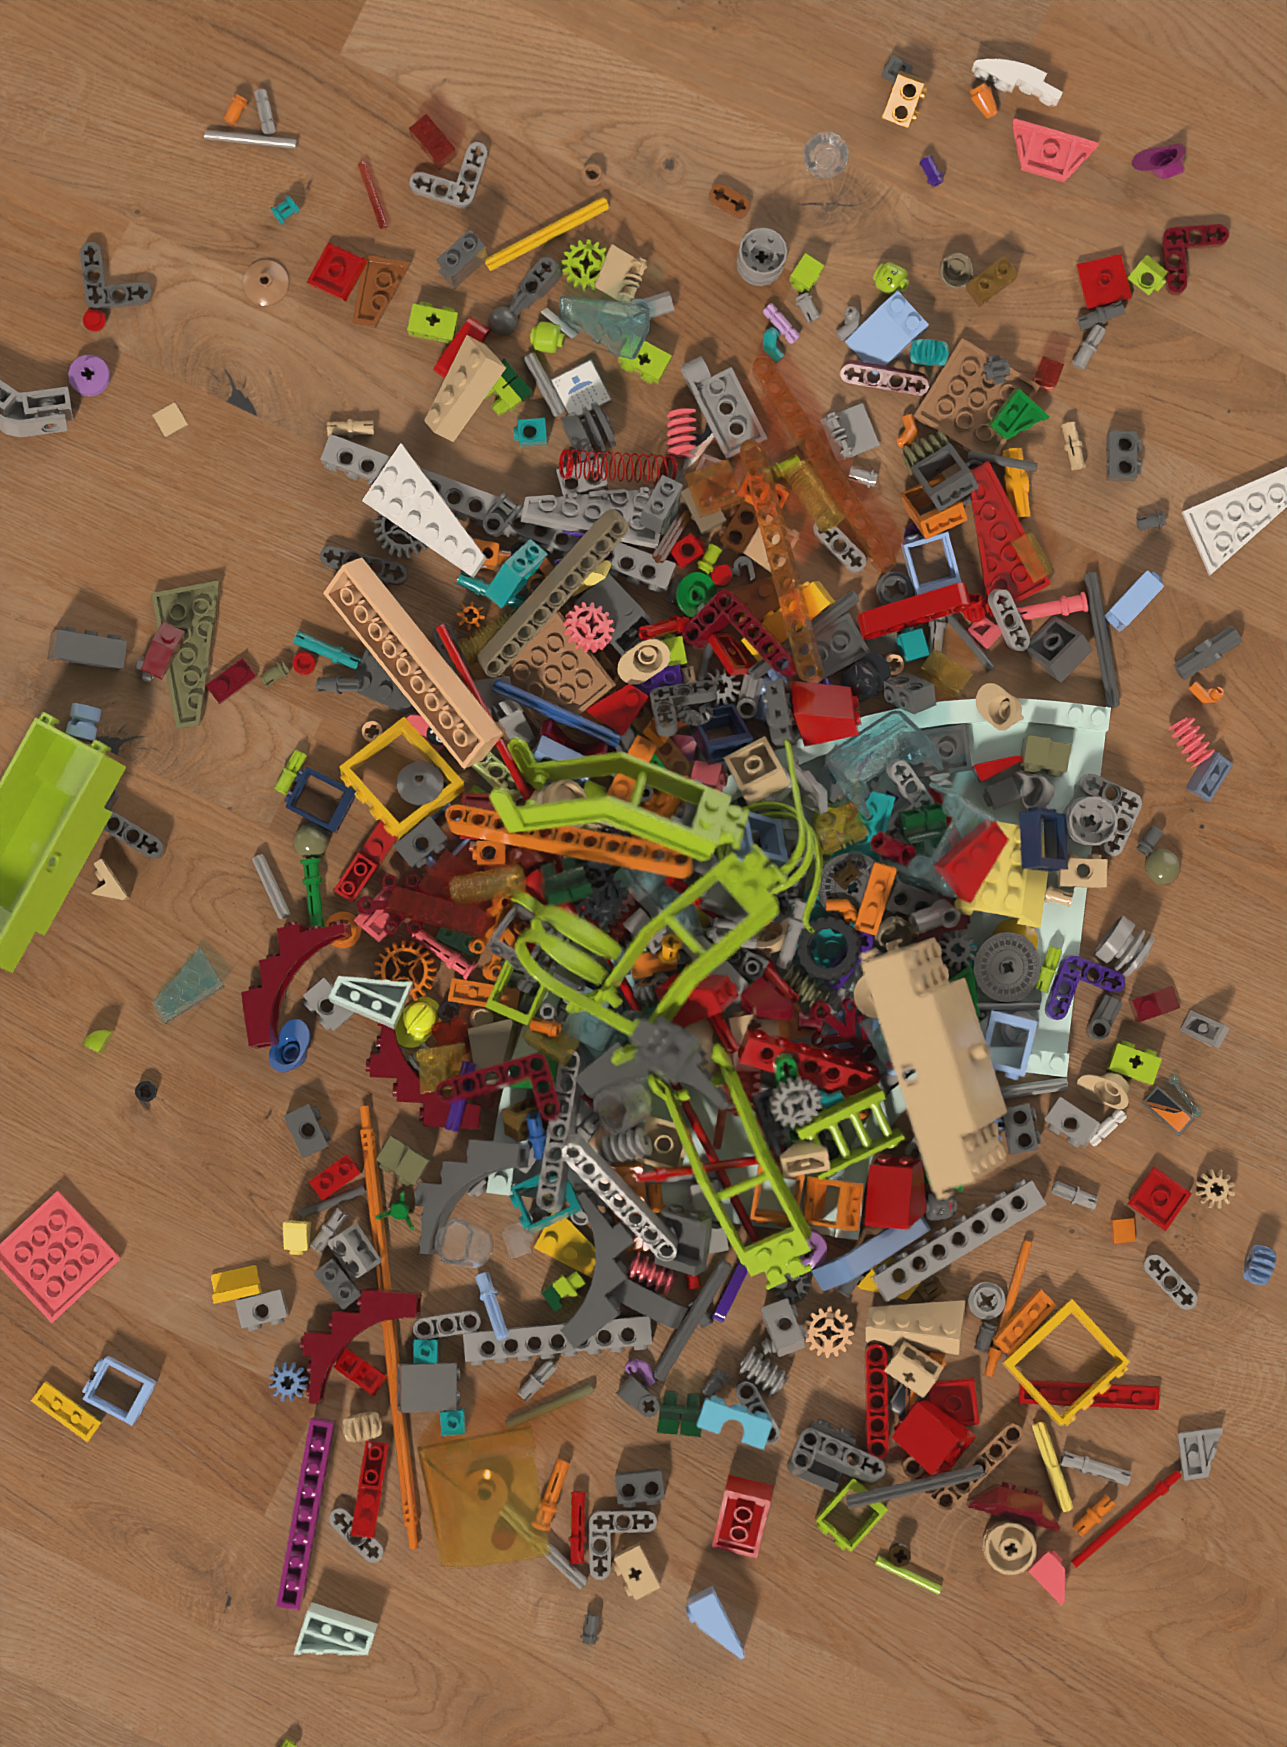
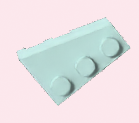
(374, 999)
(334, 1632)

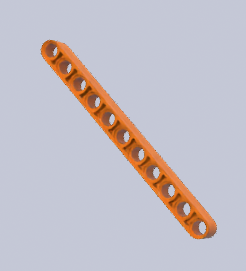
(577, 847)

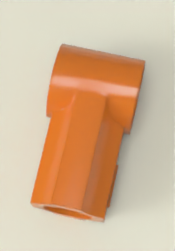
(649, 964)

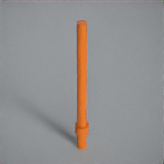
(995, 1352)

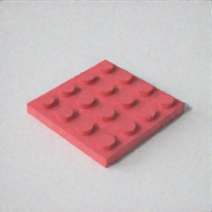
(56, 1256)

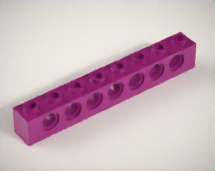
(305, 1513)

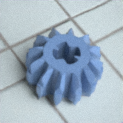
(1259, 1265)
(281, 1388)

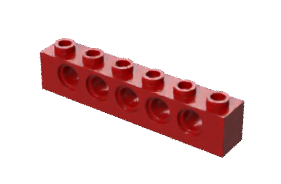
(817, 1074)

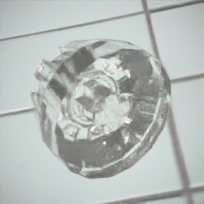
(826, 155)

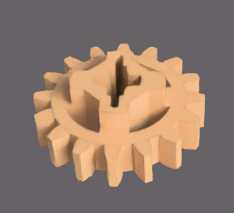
(828, 1342)

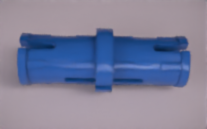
(536, 1134)

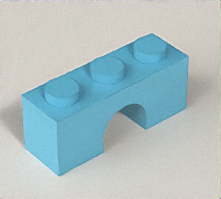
(715, 1413)

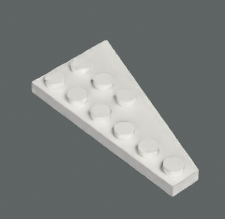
(415, 505)
(1235, 517)

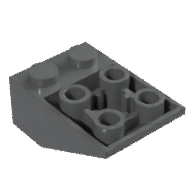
(622, 609)

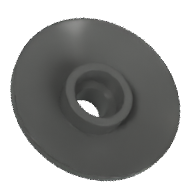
(420, 792)

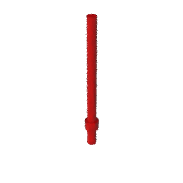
(661, 1173)
(1161, 1488)

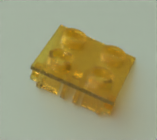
(839, 827)
(439, 1065)

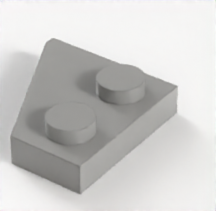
(1197, 1451)

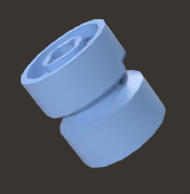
(83, 722)

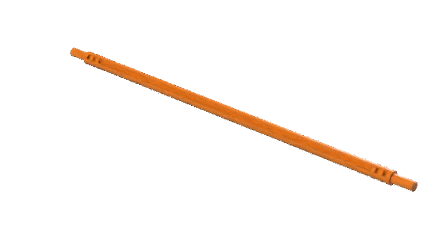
(388, 1327)

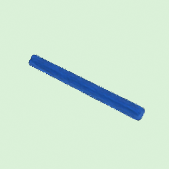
(556, 713)

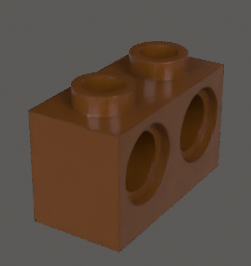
(737, 525)

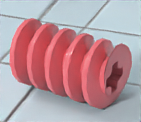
(680, 433)
(1191, 741)
(651, 1274)

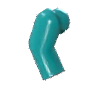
(769, 344)
(830, 1100)

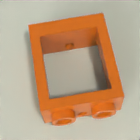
(932, 521)
(848, 1205)
(763, 1216)

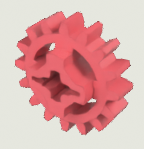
(588, 627)

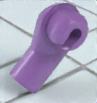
(641, 1368)

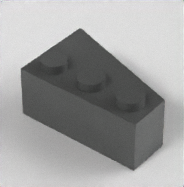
(87, 648)

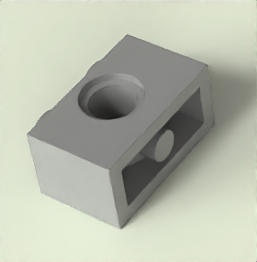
(314, 1001)
(1061, 1113)
(248, 1314)
(784, 1340)

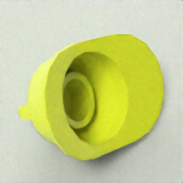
(416, 1022)

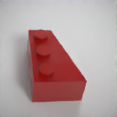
(972, 859)

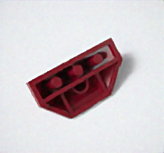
(1015, 1504)

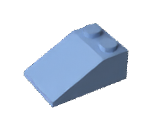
(887, 332)
(711, 1618)

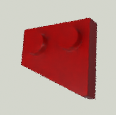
(731, 653)
(620, 708)

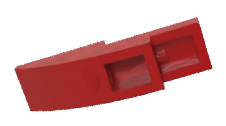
(365, 863)
(370, 1489)

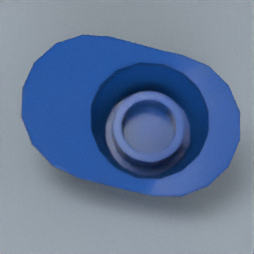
(291, 1046)

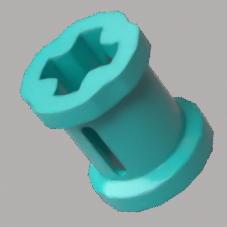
(281, 217)

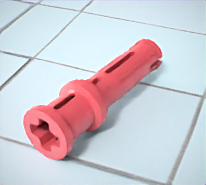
(1064, 605)
(452, 958)

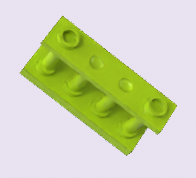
(851, 1109)

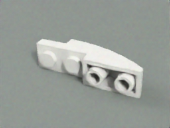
(1011, 73)

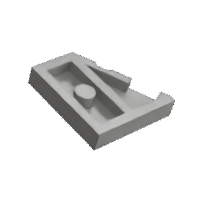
(811, 792)

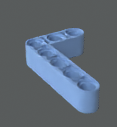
(866, 1255)

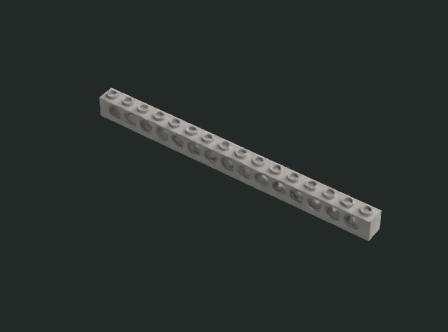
(337, 447)

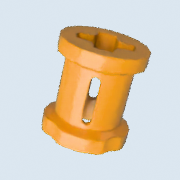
(673, 947)

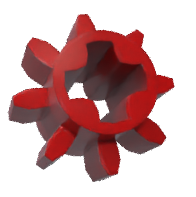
(978, 608)

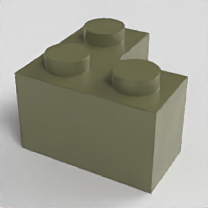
(1046, 755)
(404, 1160)

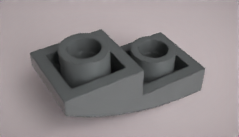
(748, 963)

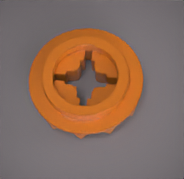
(346, 918)

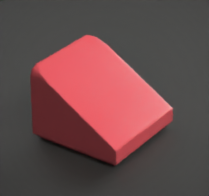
(985, 632)

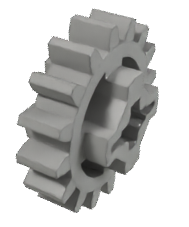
(795, 1102)

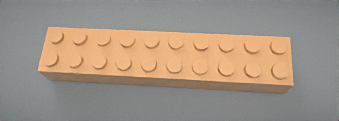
(413, 663)

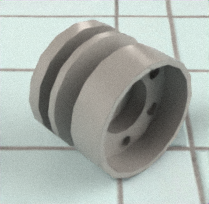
(764, 244)
(1101, 815)
(1124, 946)

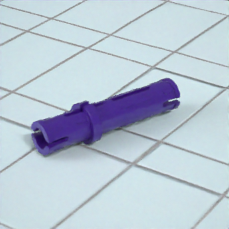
(457, 1109)

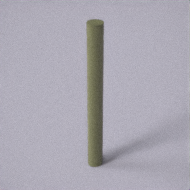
(550, 1406)

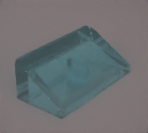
(874, 1031)

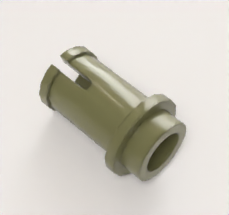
(275, 673)

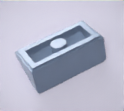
(1209, 776)

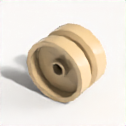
(559, 791)
(1000, 1535)

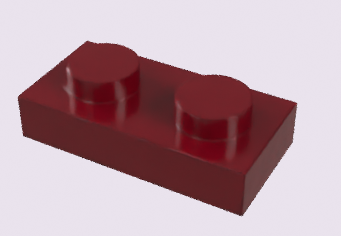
(231, 681)

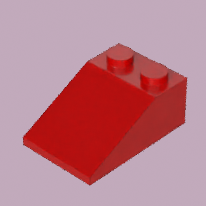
(742, 1516)

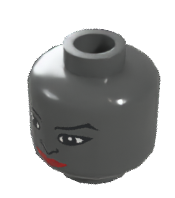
(940, 1209)

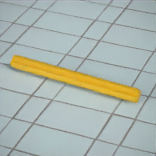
(546, 233)

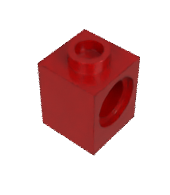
(683, 561)

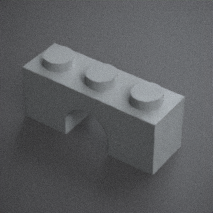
(718, 1238)

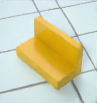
(235, 1284)

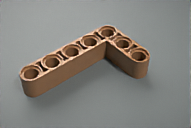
(981, 1454)

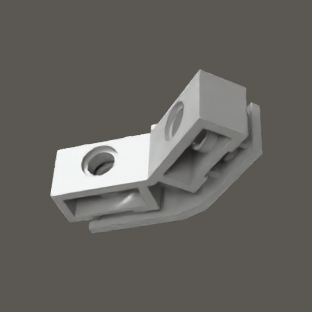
(32, 411)

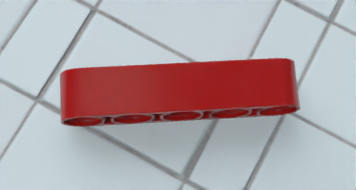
(913, 611)
(881, 1411)

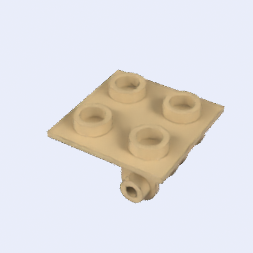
(620, 275)
(756, 548)

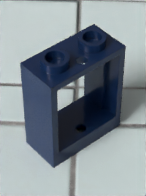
(717, 749)
(337, 819)
(1054, 837)

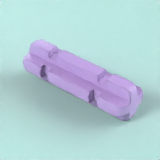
(781, 323)

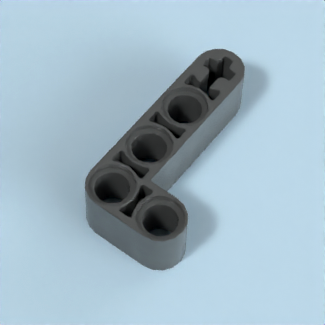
(127, 826)
(650, 1303)
(838, 1461)

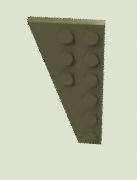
(194, 612)

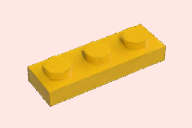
(66, 1411)

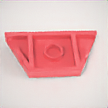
(1050, 151)

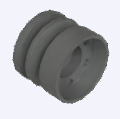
(588, 431)

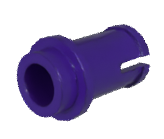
(931, 171)

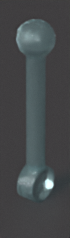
(1195, 1111)

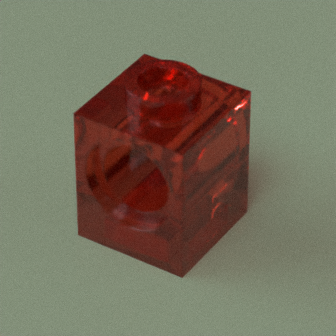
(1048, 373)

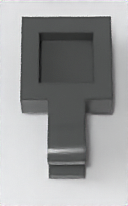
(893, 67)

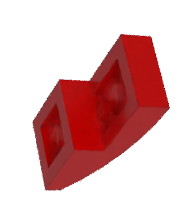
(360, 1371)

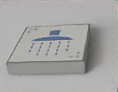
(581, 388)

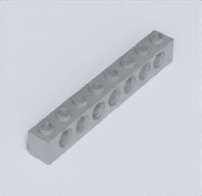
(1031, 1202)
(476, 1355)

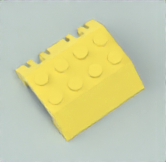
(1009, 887)

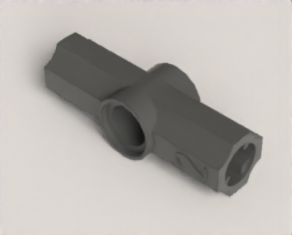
(1207, 653)

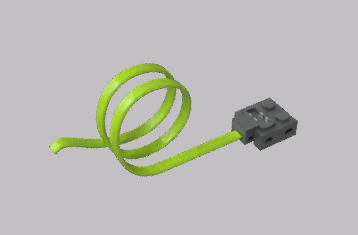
(783, 734)
(660, 1046)

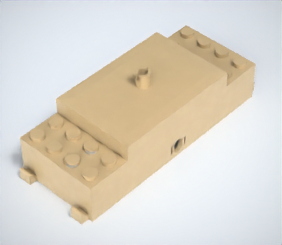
(938, 1034)

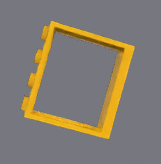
(378, 811)
(1100, 1385)

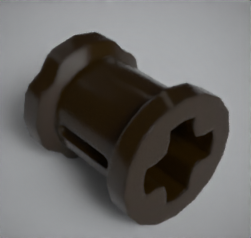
(846, 875)
(935, 1283)
(903, 1560)

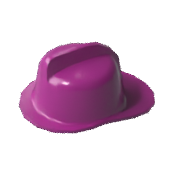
(1162, 161)

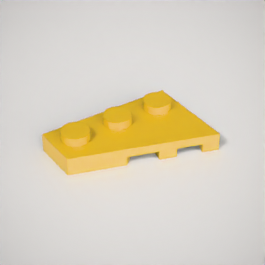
(568, 1246)

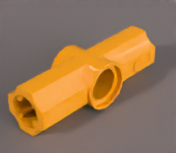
(1016, 485)

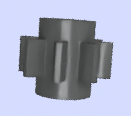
(996, 369)

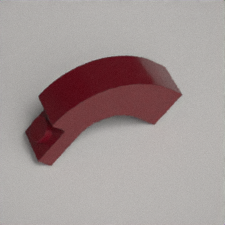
(553, 732)

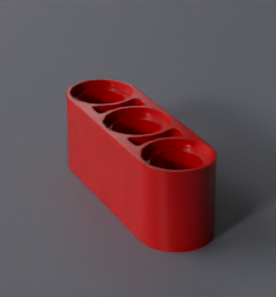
(471, 328)

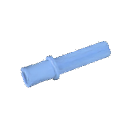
(488, 1295)

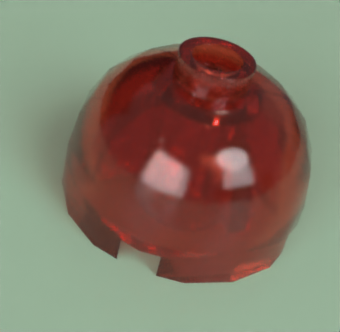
(528, 858)

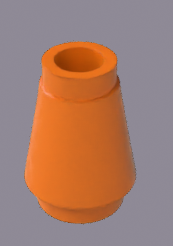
(984, 100)

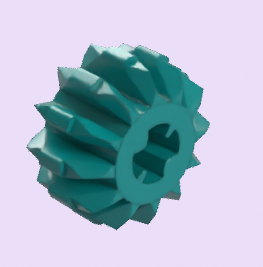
(929, 352)

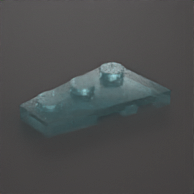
(189, 988)

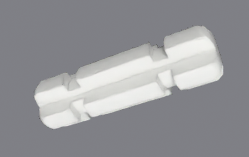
(1108, 1126)

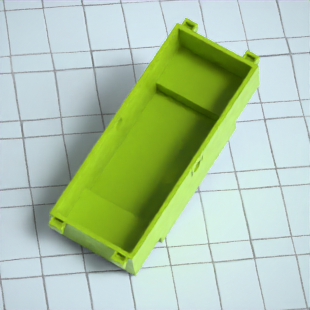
(47, 828)

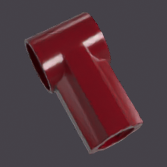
(892, 848)

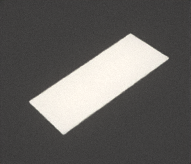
(556, 320)
(510, 706)

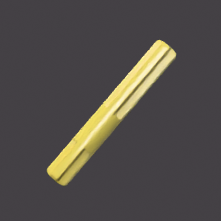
(1052, 1466)

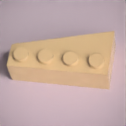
(464, 388)
(922, 1325)

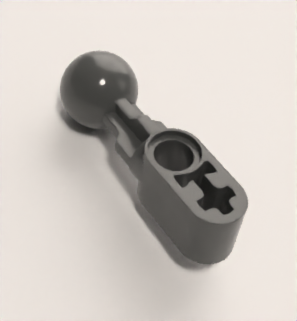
(503, 319)

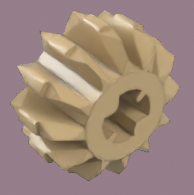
(1211, 1197)
(362, 1426)

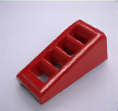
(988, 769)

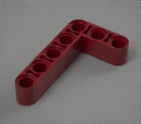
(747, 628)
(504, 1081)

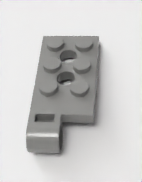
(720, 389)

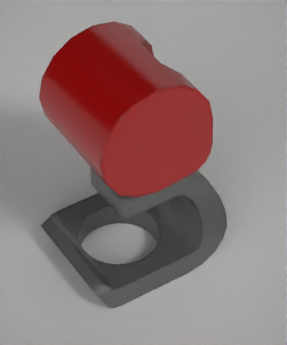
(723, 574)

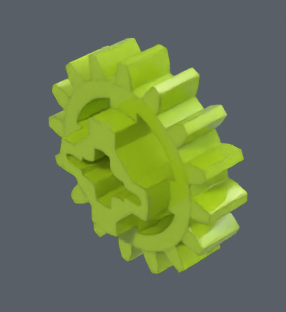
(577, 264)

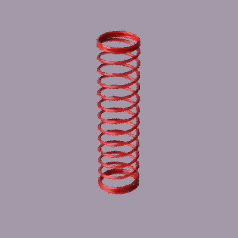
(569, 466)

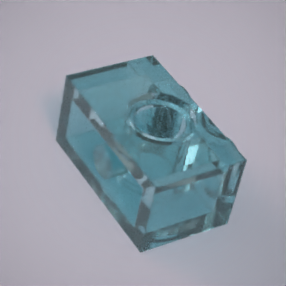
(576, 1027)

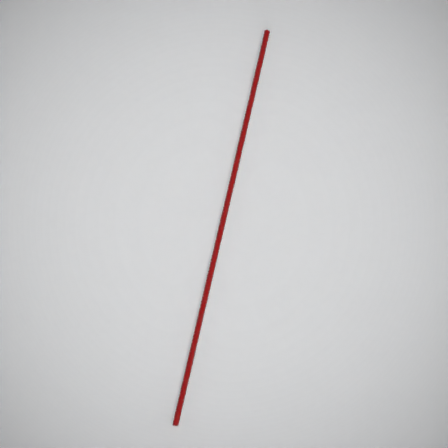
(627, 990)

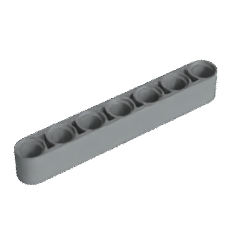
(724, 968)
(554, 1142)
(619, 1187)

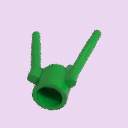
(399, 1211)

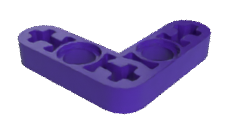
(1072, 978)

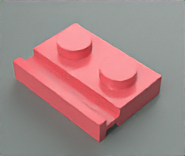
(374, 922)

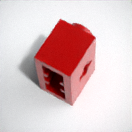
(335, 1177)

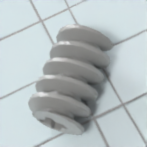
(625, 1146)
(763, 1372)

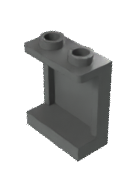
(462, 259)
(693, 1237)
(427, 1387)
(818, 1472)

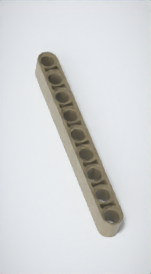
(497, 654)

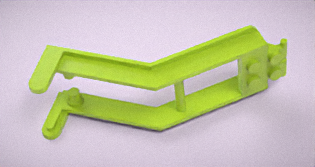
(713, 822)
(748, 884)
(776, 1253)

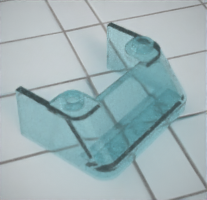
(870, 752)
(965, 818)

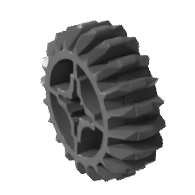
(413, 545)

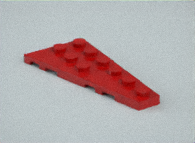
(995, 530)

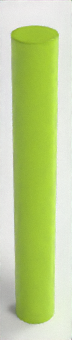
(909, 1575)

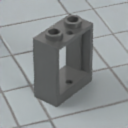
(942, 494)
(501, 949)

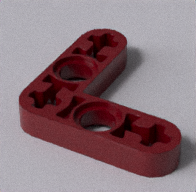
(1178, 250)

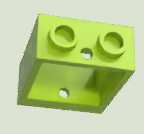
(498, 990)
(841, 1541)

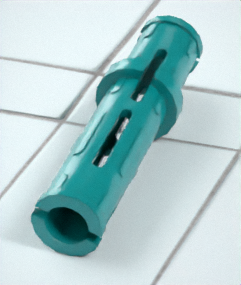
(480, 586)
(336, 654)

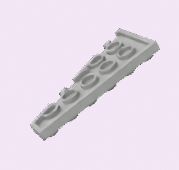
(582, 511)

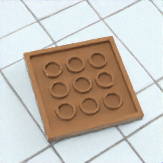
(965, 402)
(558, 672)

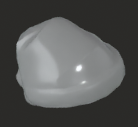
(1036, 789)

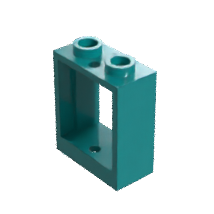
(515, 573)
(525, 1218)

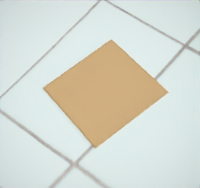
(170, 419)

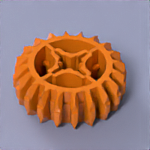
(418, 987)

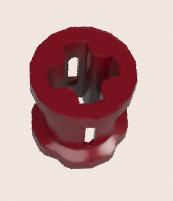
(808, 1022)

